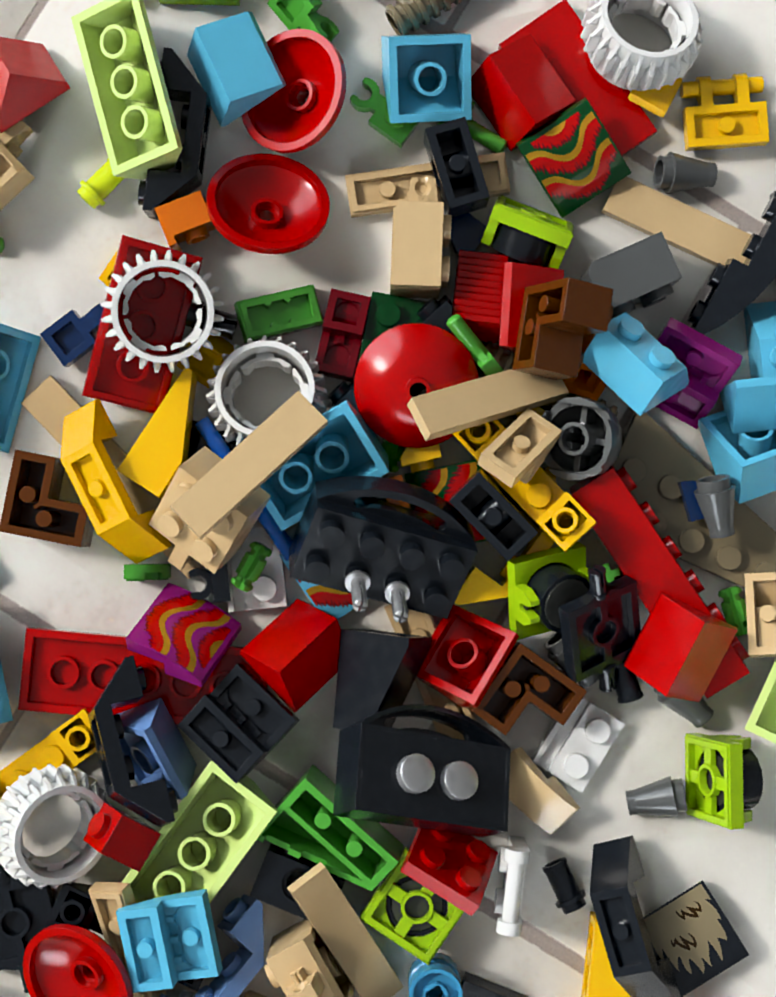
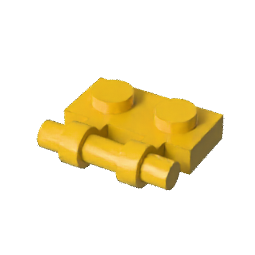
(724, 124)

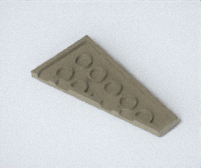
(656, 467)

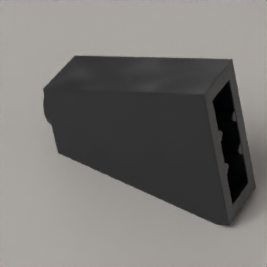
(375, 672)

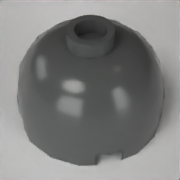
(588, 438)

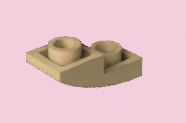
(536, 796)

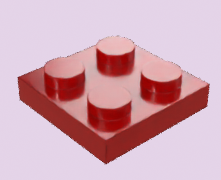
(451, 866)

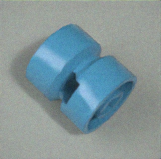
(437, 979)

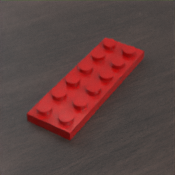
(71, 669)

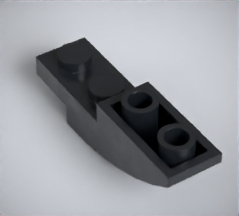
(737, 283)

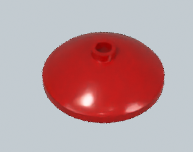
(310, 69)
(267, 203)
(396, 362)
(73, 963)

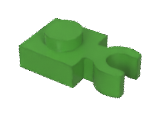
(376, 104)

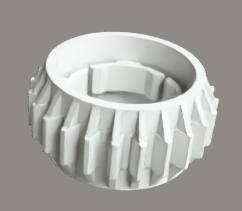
(637, 68)
(197, 337)
(244, 361)
(17, 805)

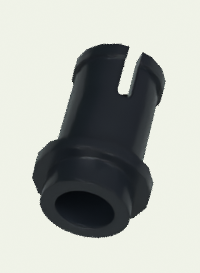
(225, 327)
(627, 685)
(564, 886)

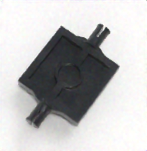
(600, 628)
(22, 916)

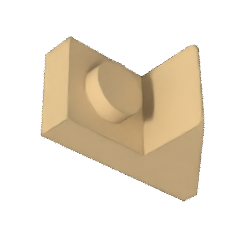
(520, 448)
(761, 613)

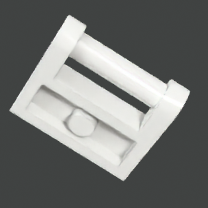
(509, 898)

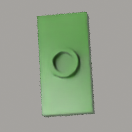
(279, 313)

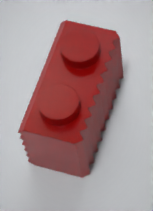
(480, 292)

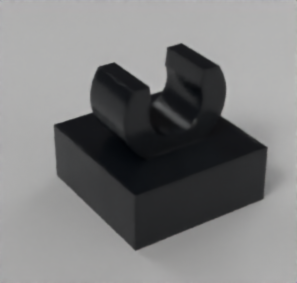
(215, 585)

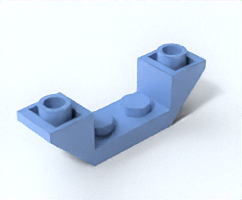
(244, 926)

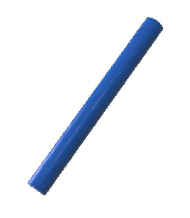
(220, 448)

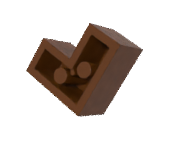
(554, 325)
(34, 504)
(527, 680)

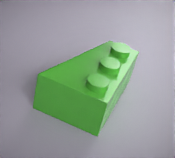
(346, 846)

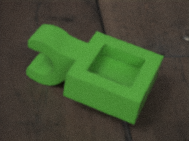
(304, 15)

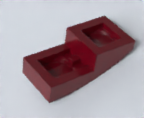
(342, 334)

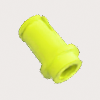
(99, 186)

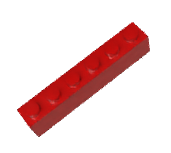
(647, 558)

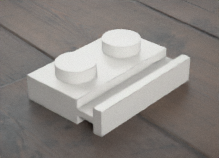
(270, 587)
(579, 746)

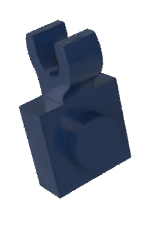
(72, 335)

